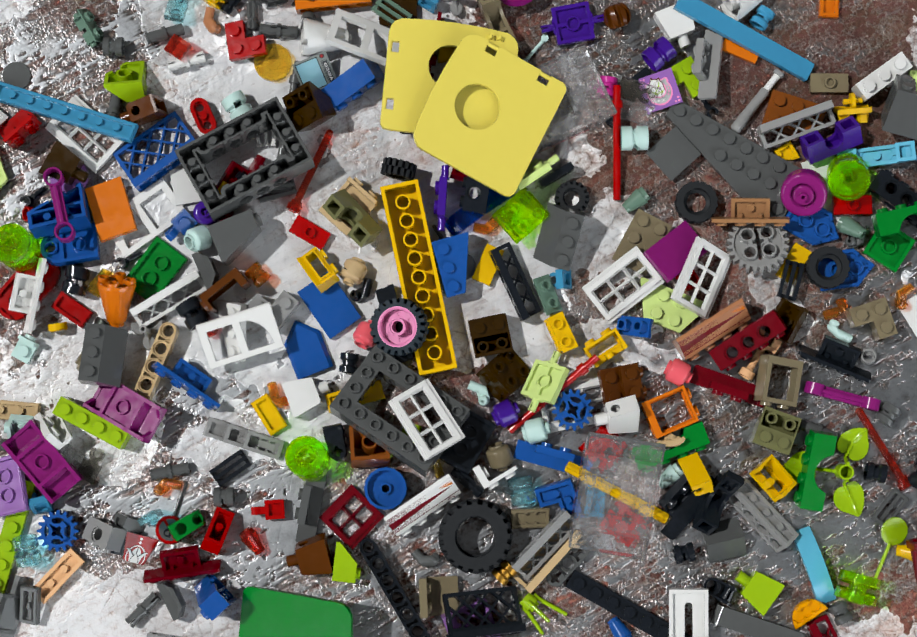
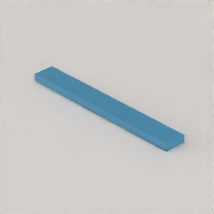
(745, 37)
(67, 112)

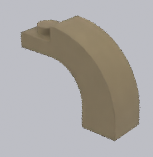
(494, 16)

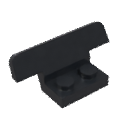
(680, 505)

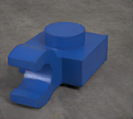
(181, 223)

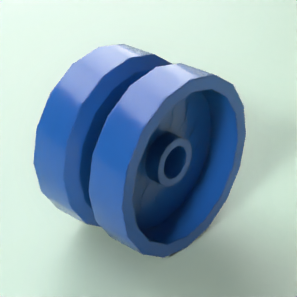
(375, 493)

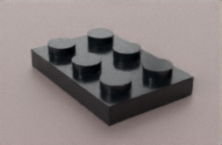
(466, 452)

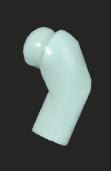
(838, 333)
(481, 391)

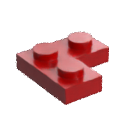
(240, 45)

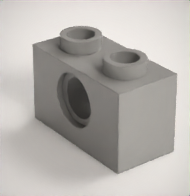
(104, 535)

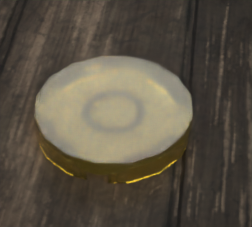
(274, 65)

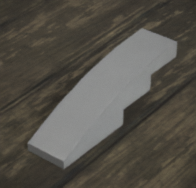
(243, 438)

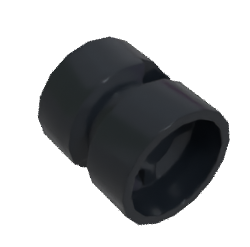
(75, 273)
(189, 307)

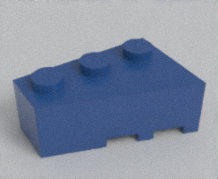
(353, 83)
(43, 218)
(452, 262)
(213, 597)

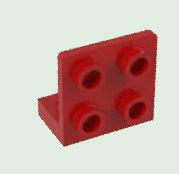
(19, 128)

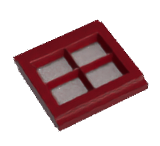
(351, 516)

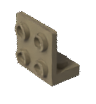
(431, 594)

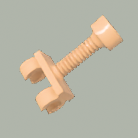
(747, 372)

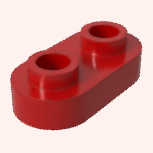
(204, 116)

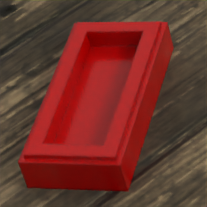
(72, 309)

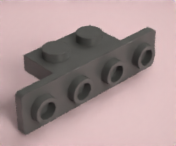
(310, 507)

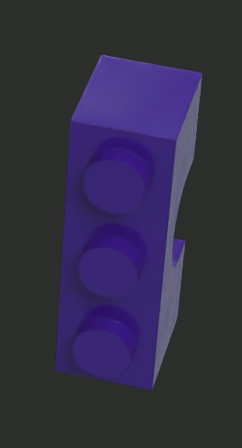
(846, 136)

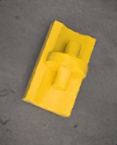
(861, 110)

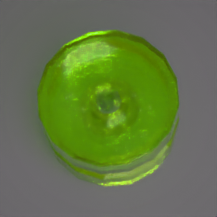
(838, 177)
(857, 588)

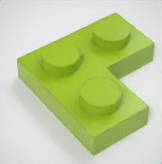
(683, 74)

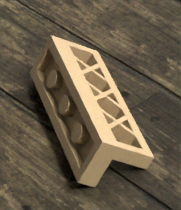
(548, 566)

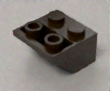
(308, 107)
(490, 335)

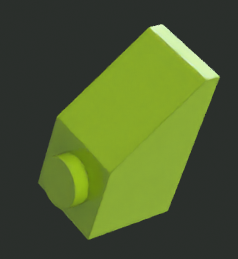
(345, 565)

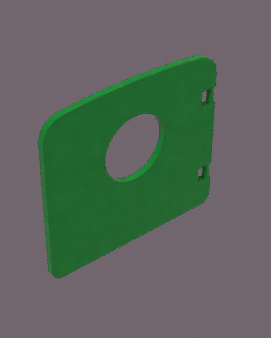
(292, 615)

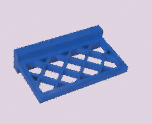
(162, 166)

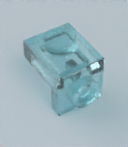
(176, 10)

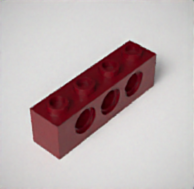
(770, 319)

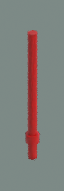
(618, 103)
(582, 369)

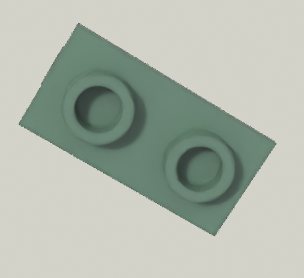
(85, 20)
(547, 294)

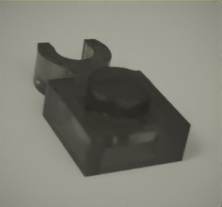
(630, 91)
(89, 468)

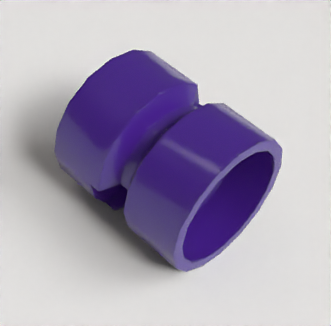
(658, 54)

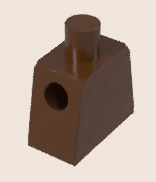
(145, 110)
(312, 556)

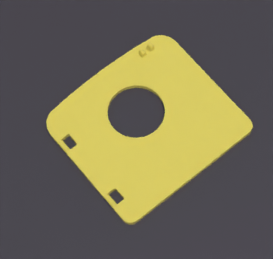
(410, 82)
(505, 149)

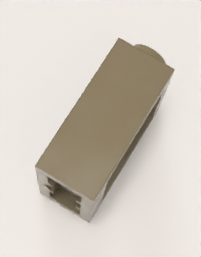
(763, 379)

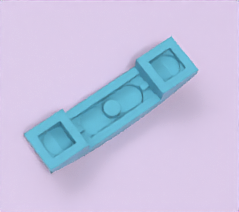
(886, 154)
(814, 565)

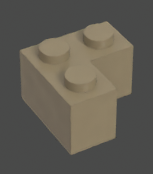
(877, 315)

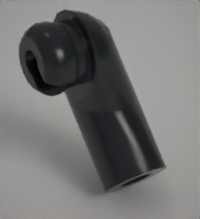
(362, 293)

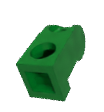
(186, 525)

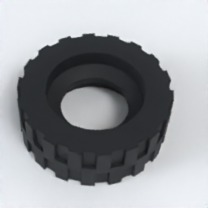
(710, 199)
(840, 260)

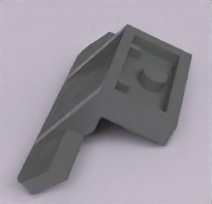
(11, 607)

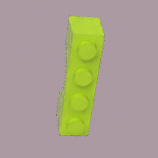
(90, 422)

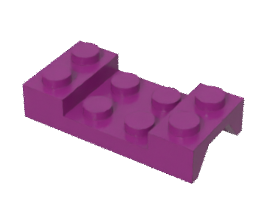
(127, 411)
(42, 462)

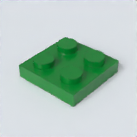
(889, 250)

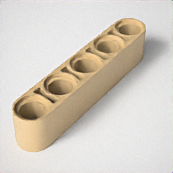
(153, 356)

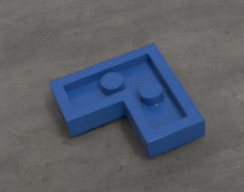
(557, 492)

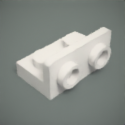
(54, 431)

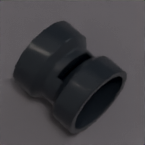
(349, 362)
(876, 472)
(684, 553)

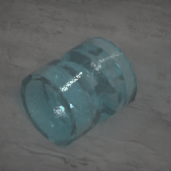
(521, 490)
(26, 550)

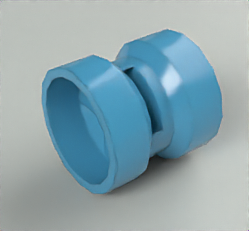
(762, 17)

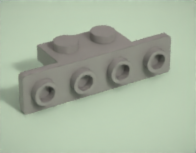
(707, 64)

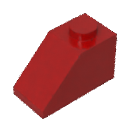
(217, 530)

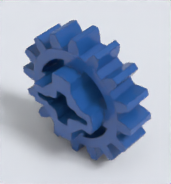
(561, 415)
(52, 525)

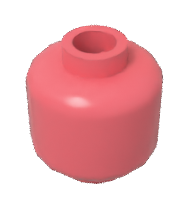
(362, 335)
(678, 372)

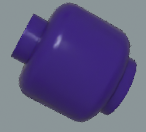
(206, 219)
(505, 413)

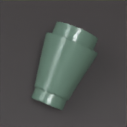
(636, 199)
(850, 227)

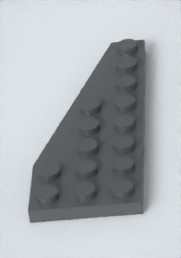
(736, 159)

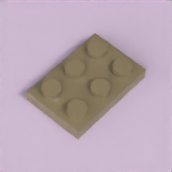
(643, 232)

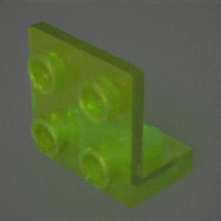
(520, 215)

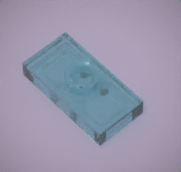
(150, 518)

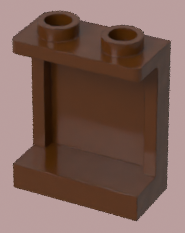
(220, 287)

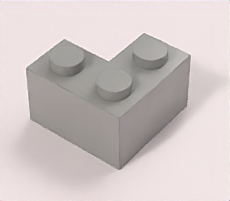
(282, 307)

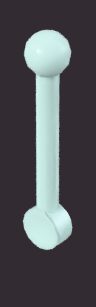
(544, 38)

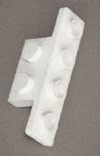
(26, 294)

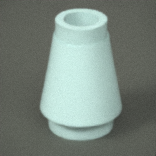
(670, 475)

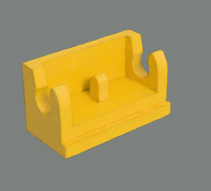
(696, 474)

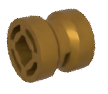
(504, 572)

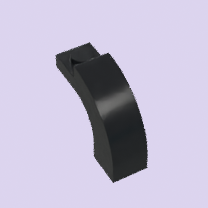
(712, 504)

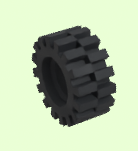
(398, 169)
(576, 187)

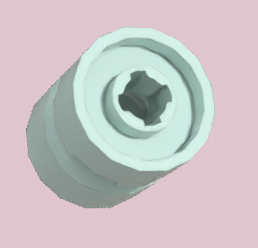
(233, 100)
(634, 138)

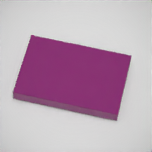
(672, 250)

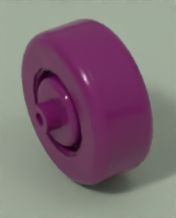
(804, 192)

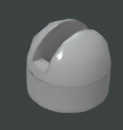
(868, 353)

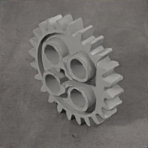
(775, 242)

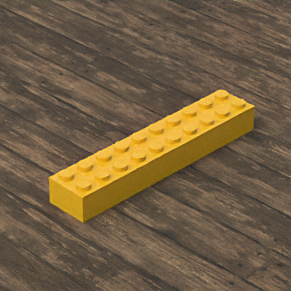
(418, 272)

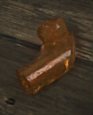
(487, 228)
(901, 296)
(836, 311)
(274, 395)
(165, 485)

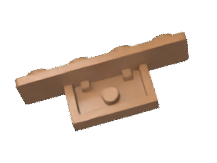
(749, 211)

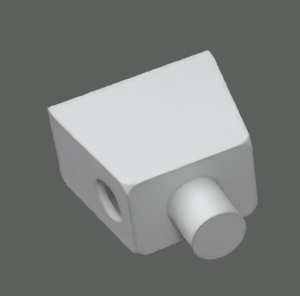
(674, 26)
(304, 394)
(620, 415)

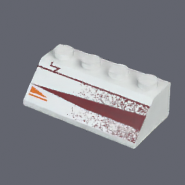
(423, 504)

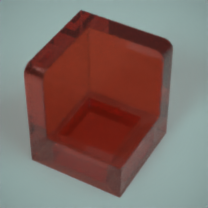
(177, 47)

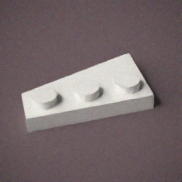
(231, 343)

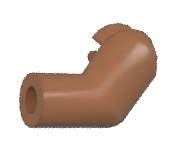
(209, 21)

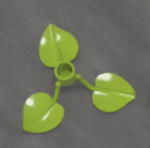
(854, 445)

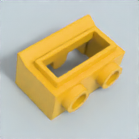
(328, 279)
(561, 333)
(620, 346)
(778, 474)

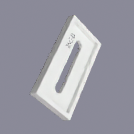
(699, 599)

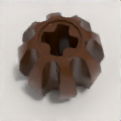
(617, 16)

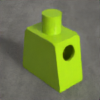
(759, 590)

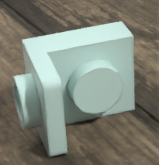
(25, 348)
(15, 423)

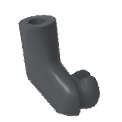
(853, 242)
(426, 561)

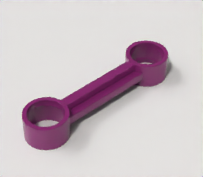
(59, 205)
(842, 396)

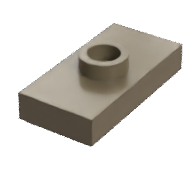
(828, 83)
(529, 517)

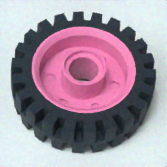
(384, 326)

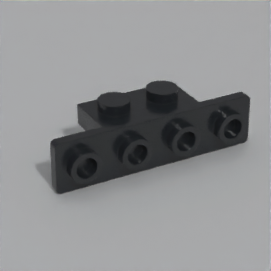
(838, 356)

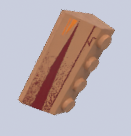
(711, 330)

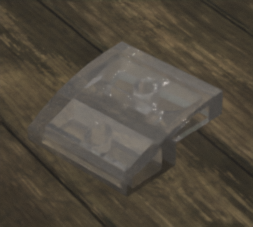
(638, 111)

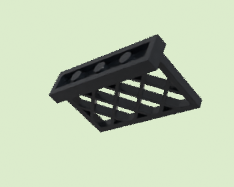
(489, 630)

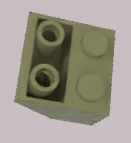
(775, 430)

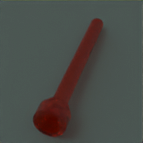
(295, 204)
(902, 480)

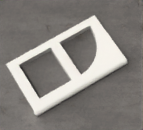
(370, 27)
(135, 204)
(259, 314)

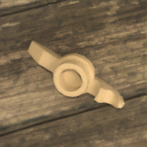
(672, 440)

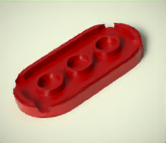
(50, 280)

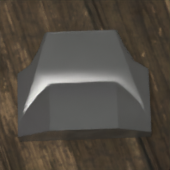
(206, 269)
(173, 599)

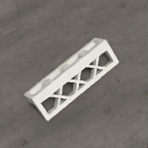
(164, 293)

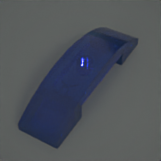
(462, 220)

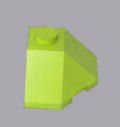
(127, 82)

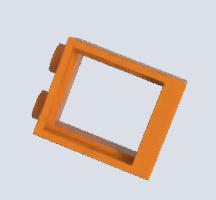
(652, 421)

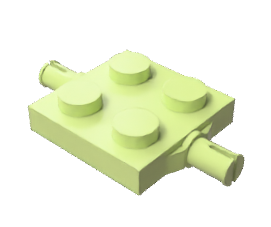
(537, 169)
(544, 381)

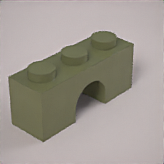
(344, 206)

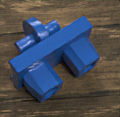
(635, 326)

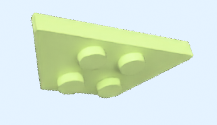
(666, 311)

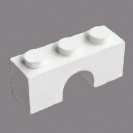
(881, 77)

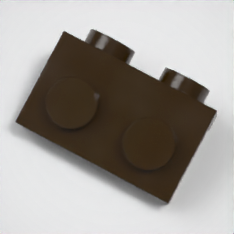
(793, 318)

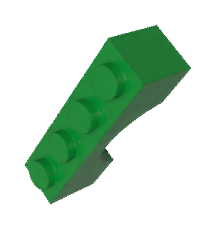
(889, 222)
(695, 439)
(818, 447)

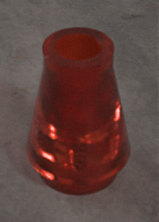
(252, 540)

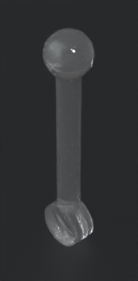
(381, 217)

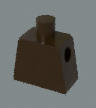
(67, 162)

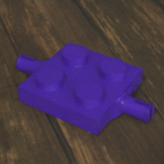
(572, 23)
(441, 191)

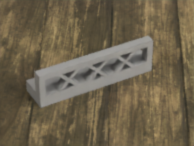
(793, 118)
(763, 514)
(539, 541)

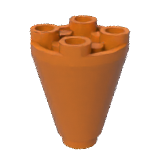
(116, 296)

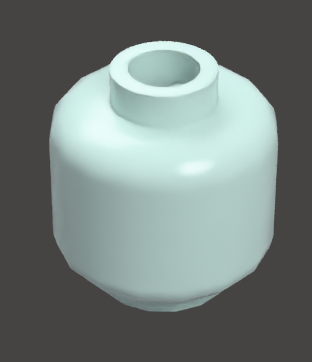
(198, 238)
(536, 430)

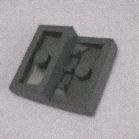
(673, 153)

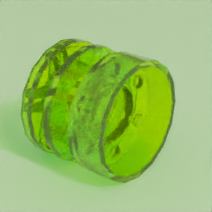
(18, 247)
(313, 467)

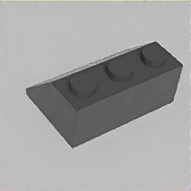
(559, 236)
(102, 355)

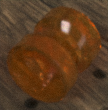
(257, 274)

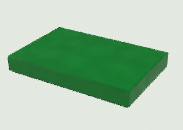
(156, 268)

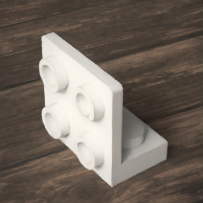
(482, 475)

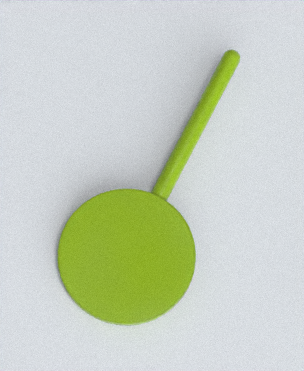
(893, 533)

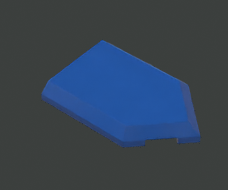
(813, 228)
(858, 271)
(307, 350)

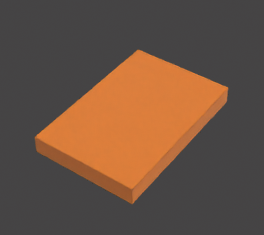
(111, 209)

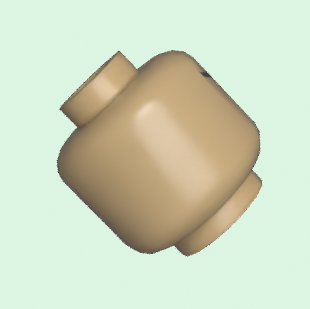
(353, 271)

